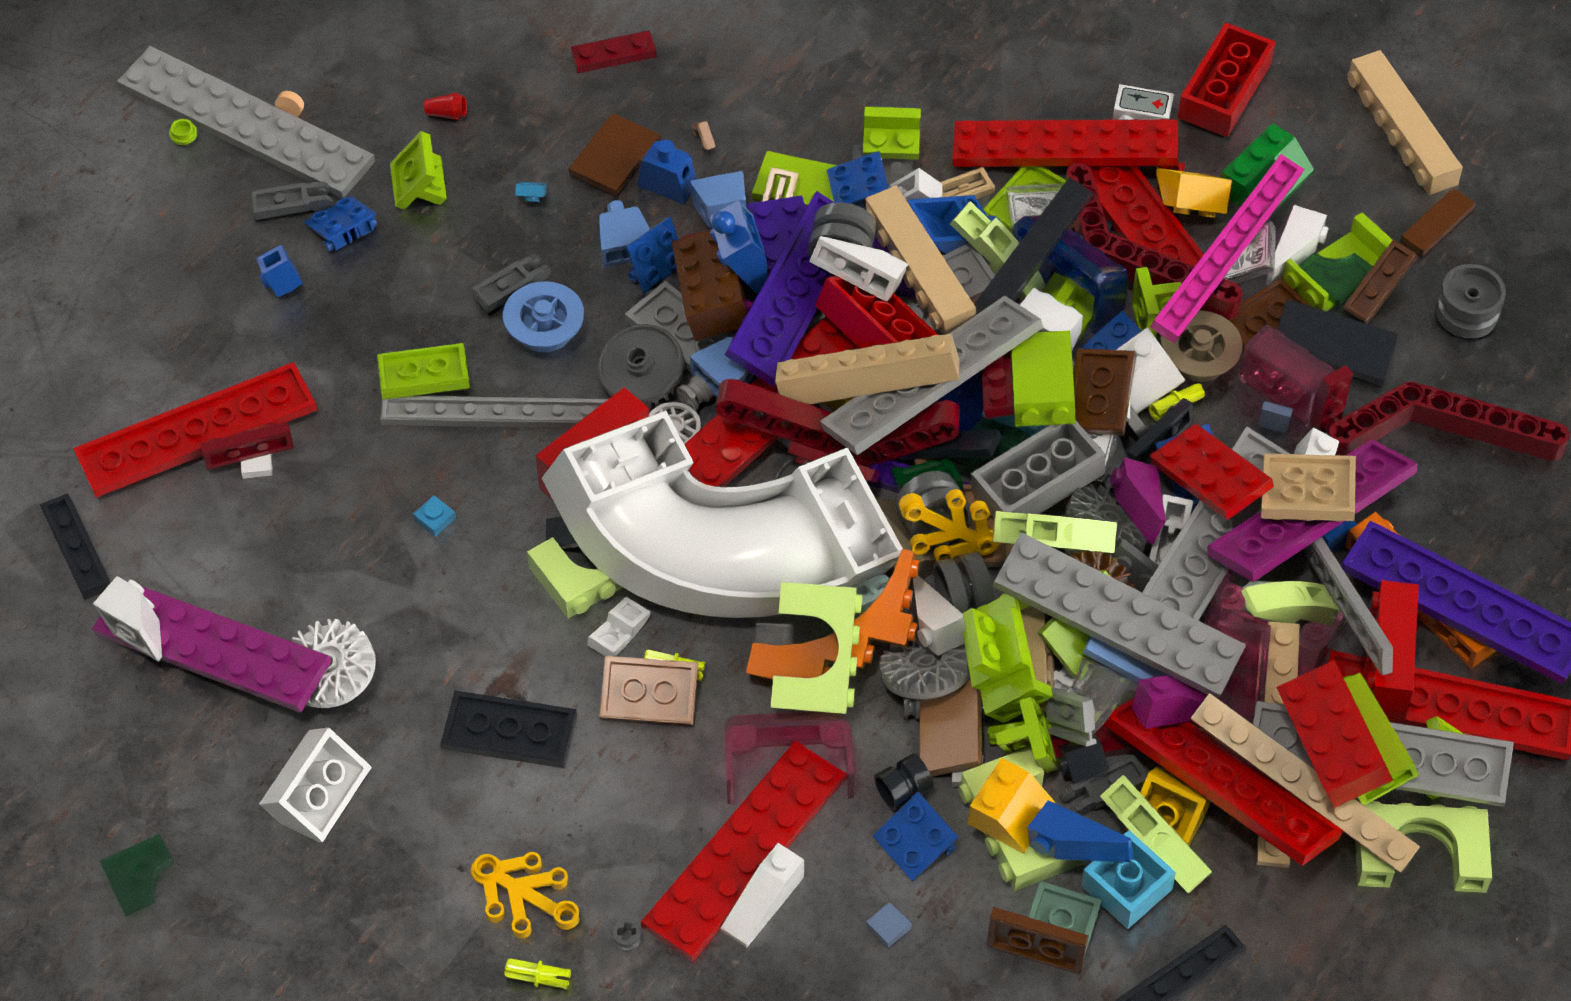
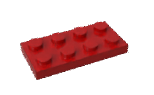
(1211, 471)

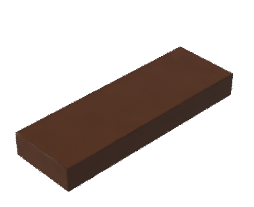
(1437, 222)
(1380, 282)

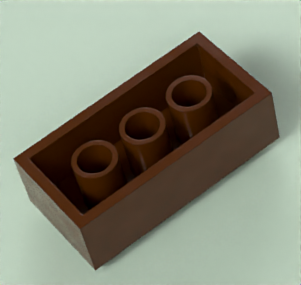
(709, 290)

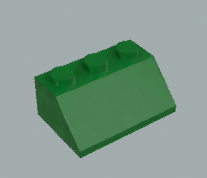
(1259, 157)

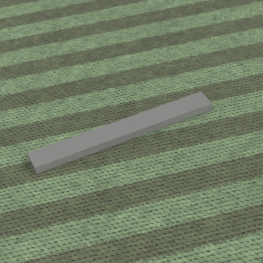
(486, 411)
(1351, 605)

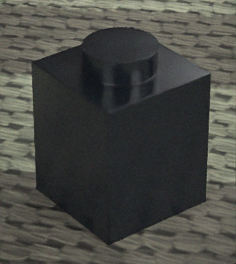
(1082, 761)

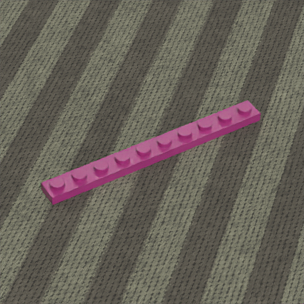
(1226, 249)

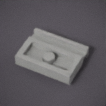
(1071, 717)

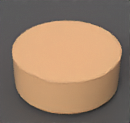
(290, 103)

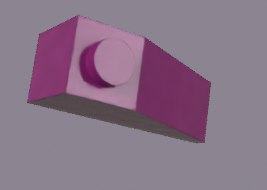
(1140, 496)
(1166, 701)

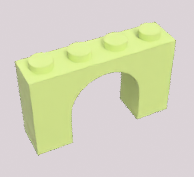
(568, 584)
(830, 690)
(1460, 829)
(1014, 866)

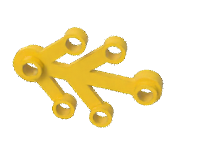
(975, 540)
(522, 889)

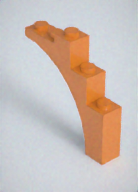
(881, 622)

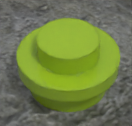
(182, 132)

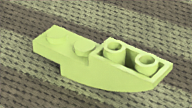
(991, 241)
(1056, 531)
(1291, 602)
(1155, 833)

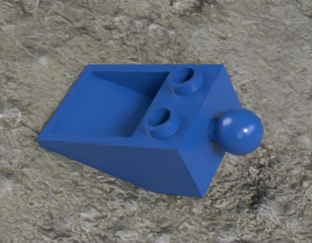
(936, 216)
(740, 244)

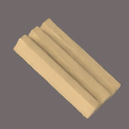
(784, 174)
(979, 188)

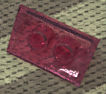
(1249, 675)

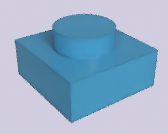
(531, 190)
(434, 516)

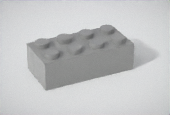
(1039, 471)

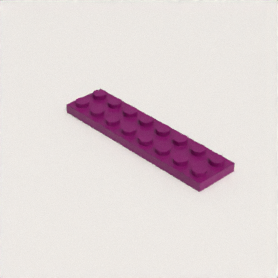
(1265, 543)
(232, 652)

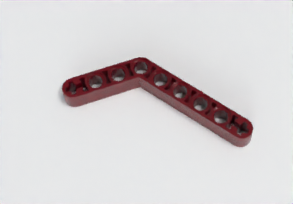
(1162, 268)
(1451, 414)
(802, 424)

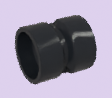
(899, 783)

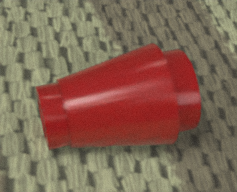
(446, 106)

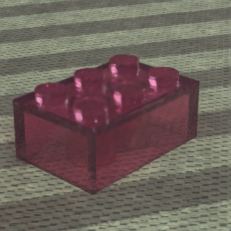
(1283, 373)

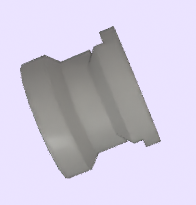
(695, 392)

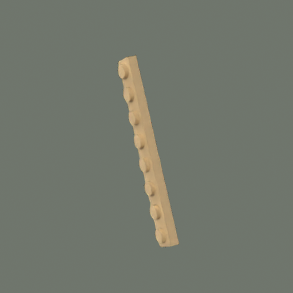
(1281, 668)
(1303, 782)

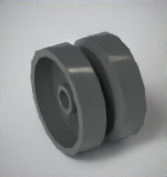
(843, 223)
(1470, 301)
(933, 490)
(965, 583)

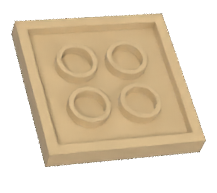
(1310, 487)

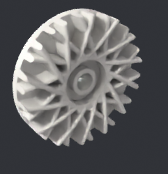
(350, 665)

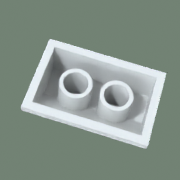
(315, 784)

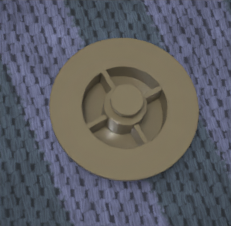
(1205, 347)

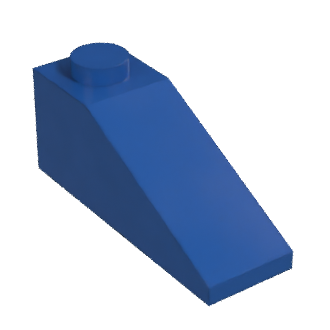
(1075, 837)

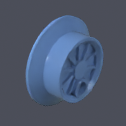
(543, 315)

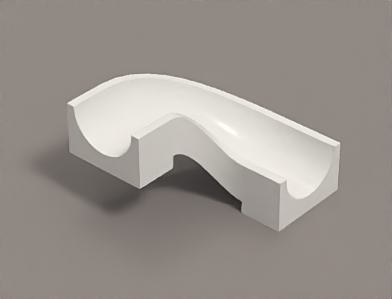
(710, 545)

